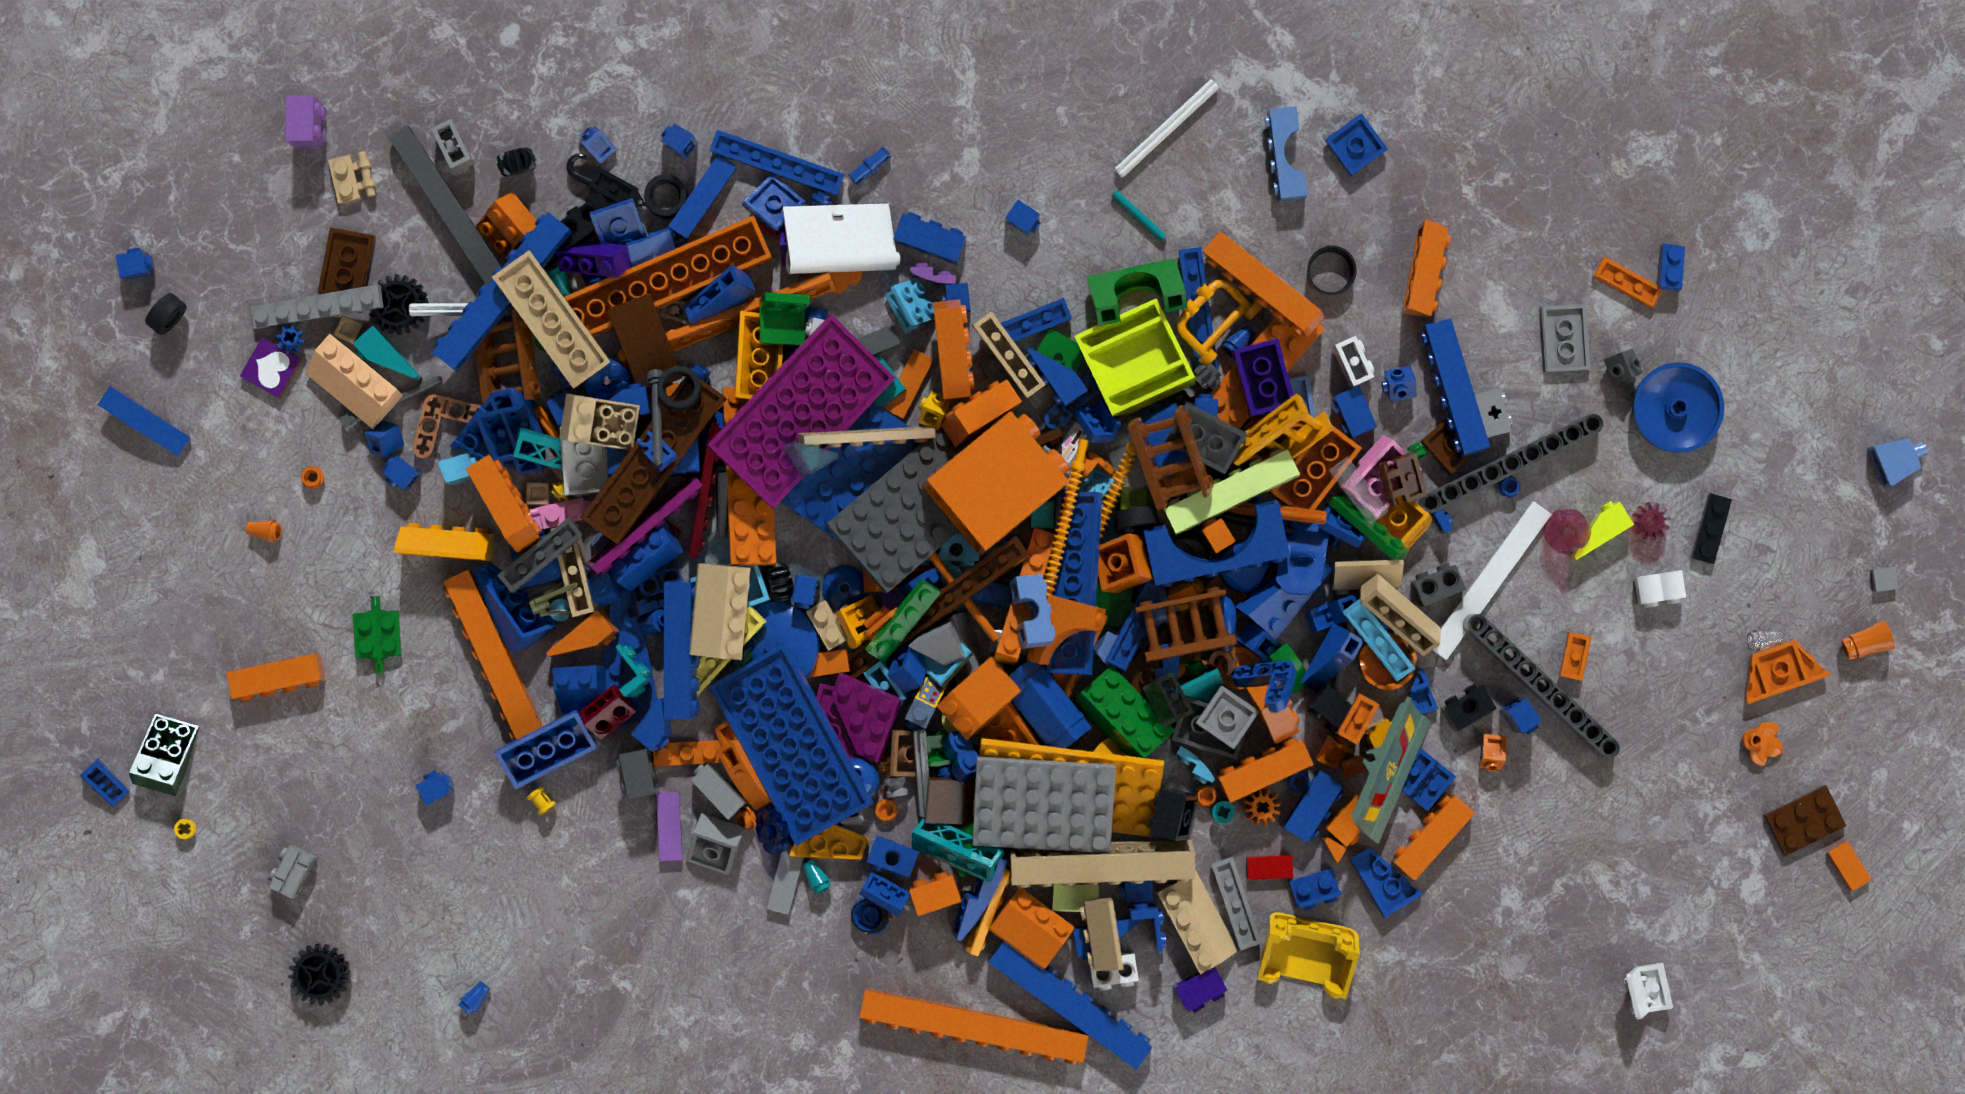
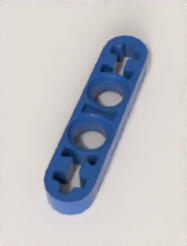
(1080, 403)

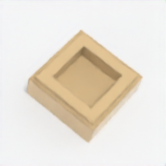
(348, 329)
(538, 493)

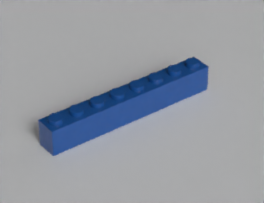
(491, 302)
(1073, 1005)

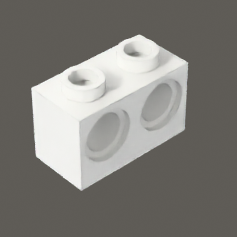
(1114, 976)

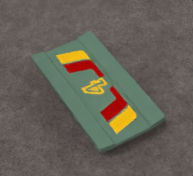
(1389, 770)

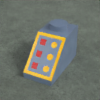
(925, 702)

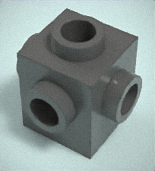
(1623, 367)

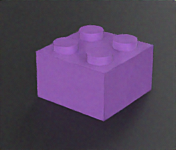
(305, 122)

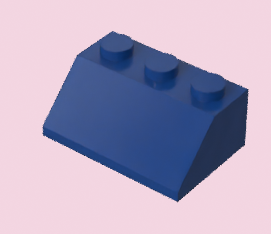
(646, 557)

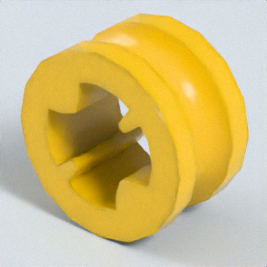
(185, 835)

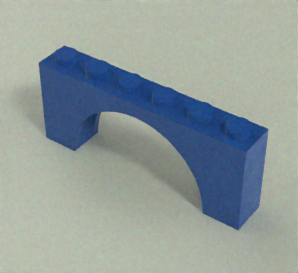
(1264, 544)

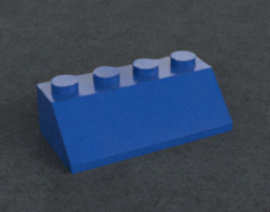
(546, 749)

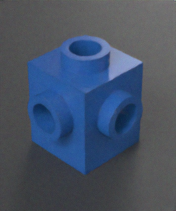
(1399, 384)

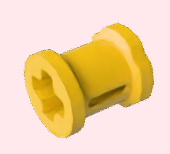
(541, 800)

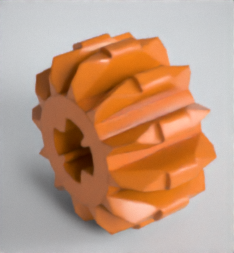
(1260, 814)

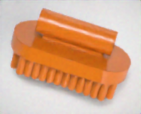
(877, 621)

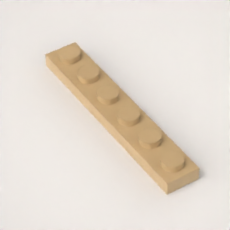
(876, 436)

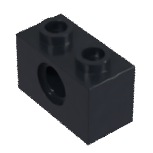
(1481, 703)

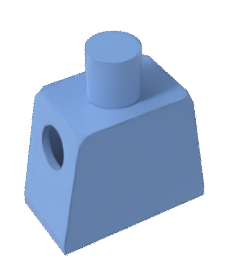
(1896, 460)

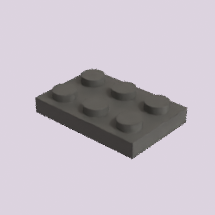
(1215, 438)

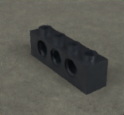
(585, 229)

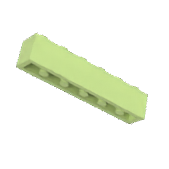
(1232, 492)

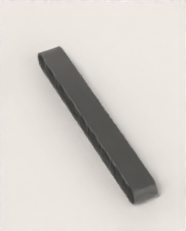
(445, 203)
(1520, 459)
(1551, 690)

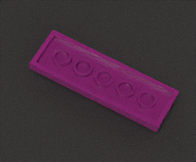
(651, 519)

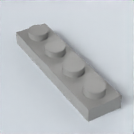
(1236, 903)

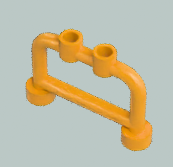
(1204, 293)

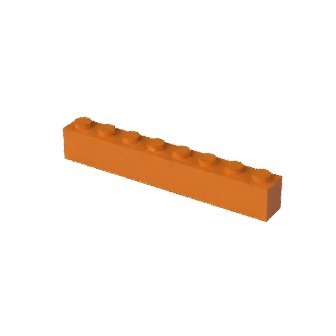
(493, 655)

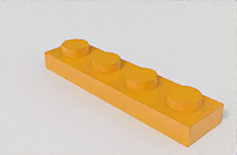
(976, 939)

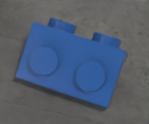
(1098, 422)

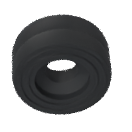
(165, 314)

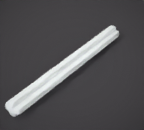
(1166, 128)

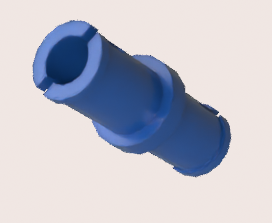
(869, 166)

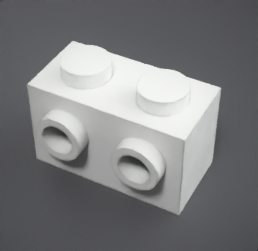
(1353, 361)

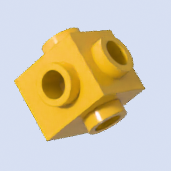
(933, 410)

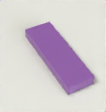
(669, 826)

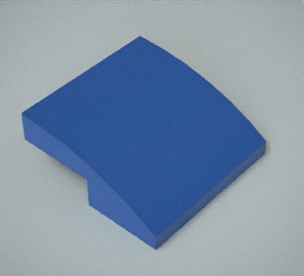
(1427, 780)

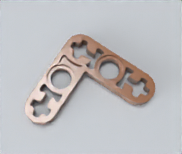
(442, 412)

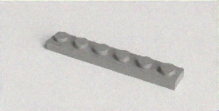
(317, 307)

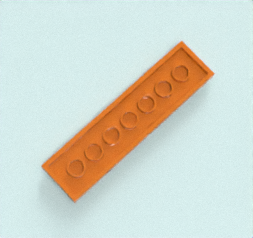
(749, 517)

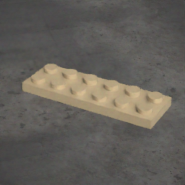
(551, 319)

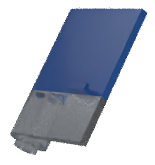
(1136, 478)

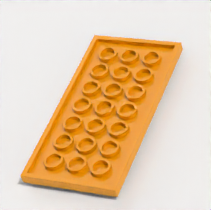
(1135, 779)

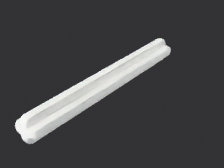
(442, 309)

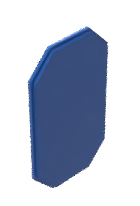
(1304, 568)

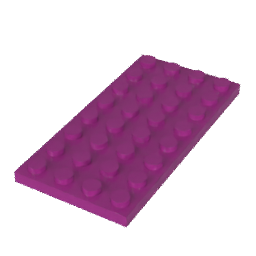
(813, 391)

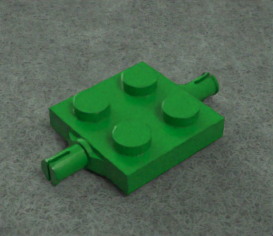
(377, 634)

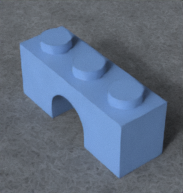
(1032, 592)

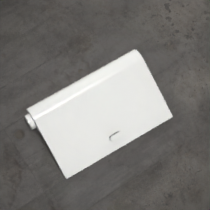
(839, 238)

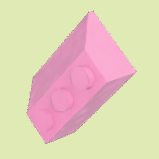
(1383, 450)

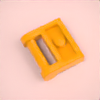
(854, 616)

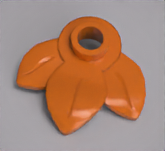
(1765, 743)

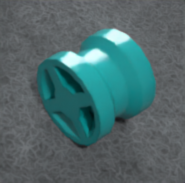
(1220, 809)

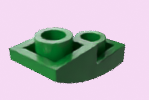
(1286, 653)

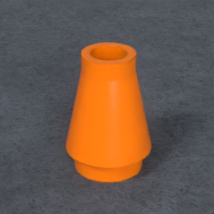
(265, 530)

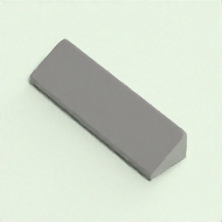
(968, 639)

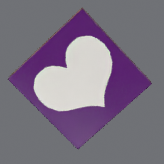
(271, 368)

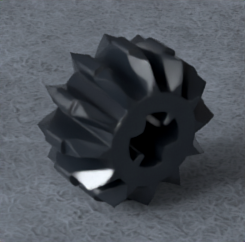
(516, 162)
(779, 582)

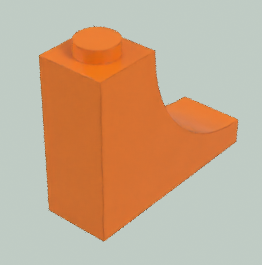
(1068, 618)

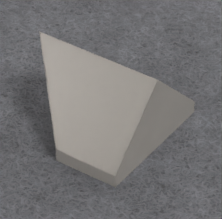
(940, 642)

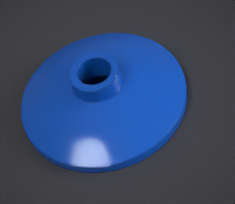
(833, 582)

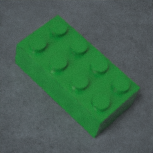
(1123, 714)

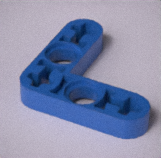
(1278, 674)

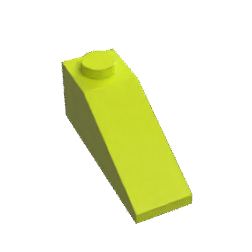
(1604, 526)

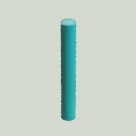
(1137, 214)

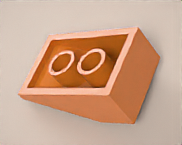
(979, 698)

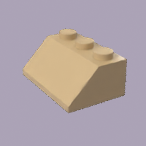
(1354, 574)
(1102, 934)

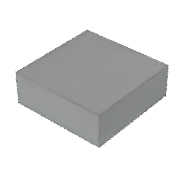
(1884, 579)

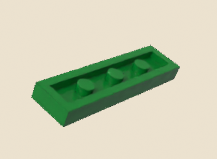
(1375, 532)
(903, 620)

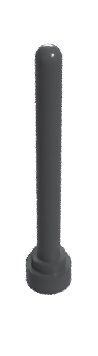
(652, 380)
(351, 421)

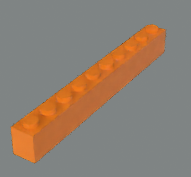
(973, 1025)

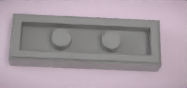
(785, 882)

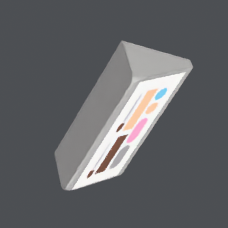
(1069, 443)

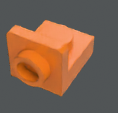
(1493, 752)

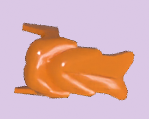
(1093, 459)

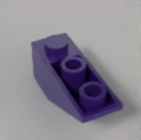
(597, 260)

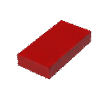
(1269, 867)

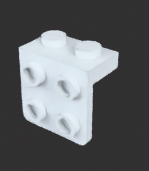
(1648, 989)

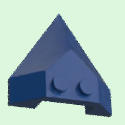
(495, 431)

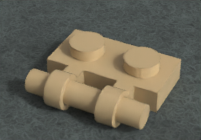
(345, 178)

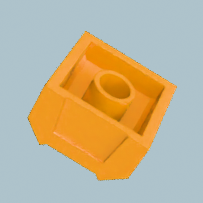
(1406, 521)

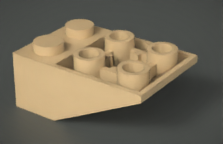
(599, 422)

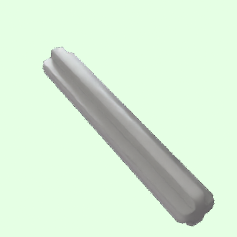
(921, 768)

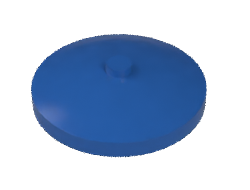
(1678, 407)
(786, 625)

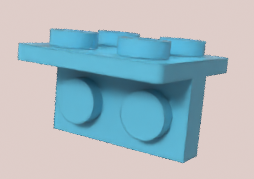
(910, 304)

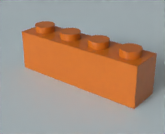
(275, 676)
(1432, 836)

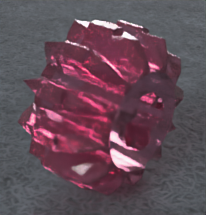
(1652, 530)

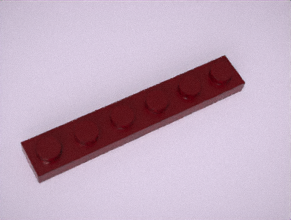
(704, 500)

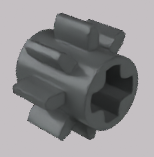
(1207, 377)

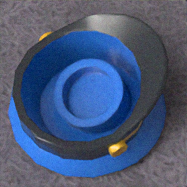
(870, 917)

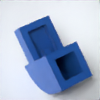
(1329, 613)

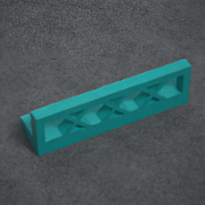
(539, 439)
(953, 852)

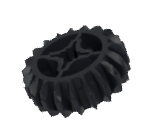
(405, 298)
(310, 969)

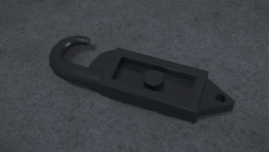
(604, 182)

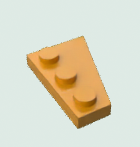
(832, 844)

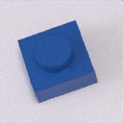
(1442, 521)

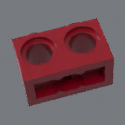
(607, 712)

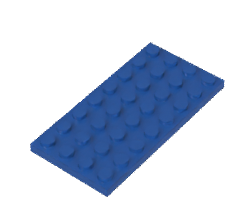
(791, 743)

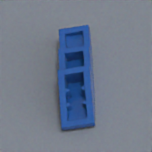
(143, 420)
(976, 902)

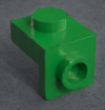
(935, 749)

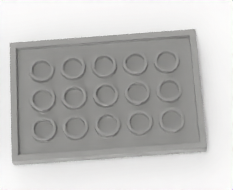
(1043, 804)

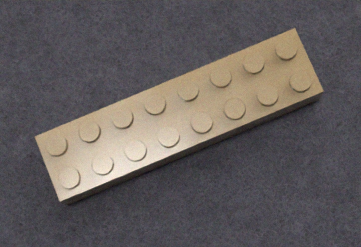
(1126, 862)

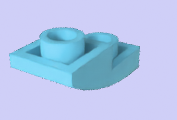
(1199, 769)

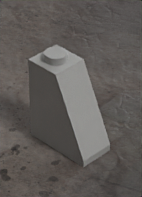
(718, 790)

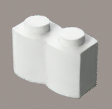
(1660, 587)

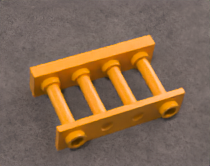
(1280, 422)

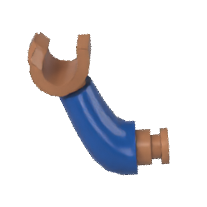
(1229, 615)

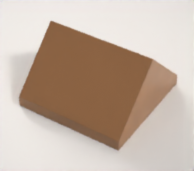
(902, 754)

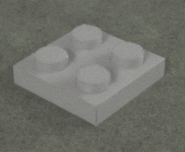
(1227, 717)

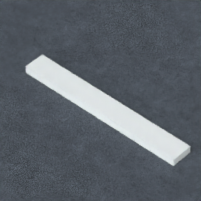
(1491, 577)

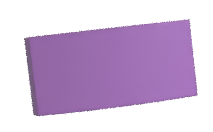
(925, 274)

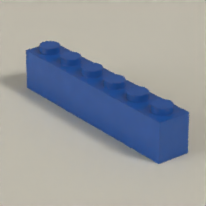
(1455, 387)
(679, 667)

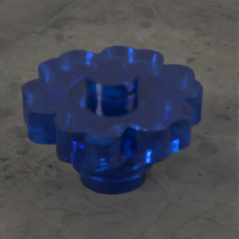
(772, 831)

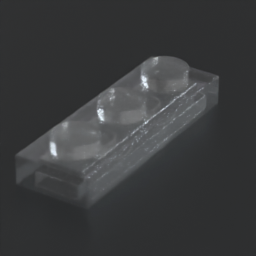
(1358, 490)

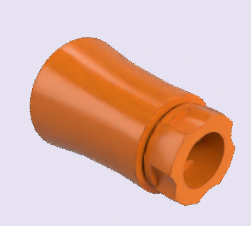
(1868, 641)

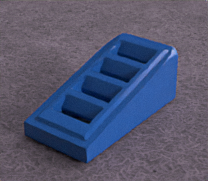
(97, 763)

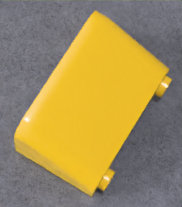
(1309, 952)

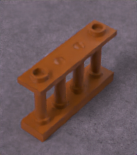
(487, 363)
(1154, 473)
(1200, 641)

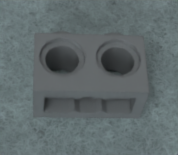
(1439, 589)

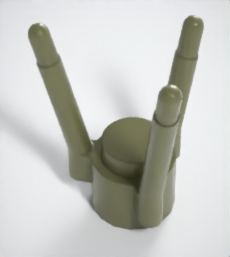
(539, 601)

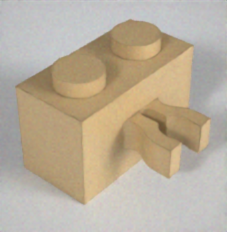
(827, 625)

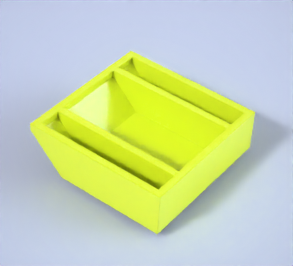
(1136, 359)

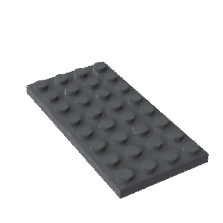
(895, 519)

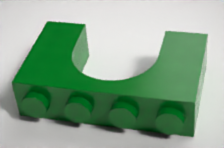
(1158, 277)

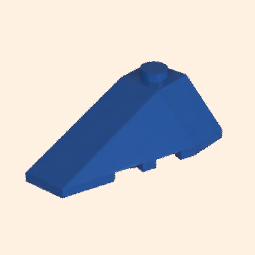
(511, 610)

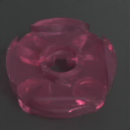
(1572, 541)

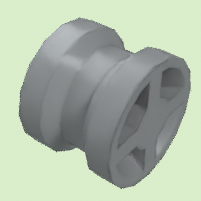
(895, 786)

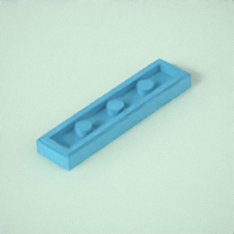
(1379, 640)

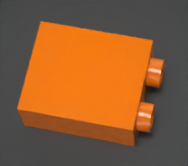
(997, 481)

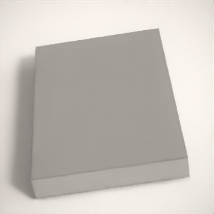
(1565, 338)

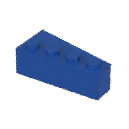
(1272, 607)

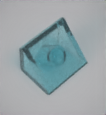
(808, 458)

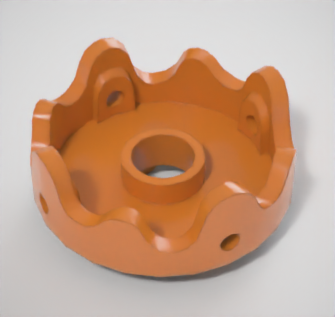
(1376, 674)

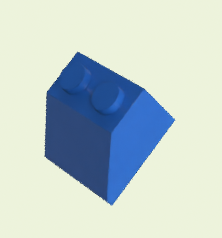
(578, 686)

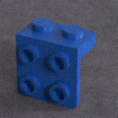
(1145, 911)

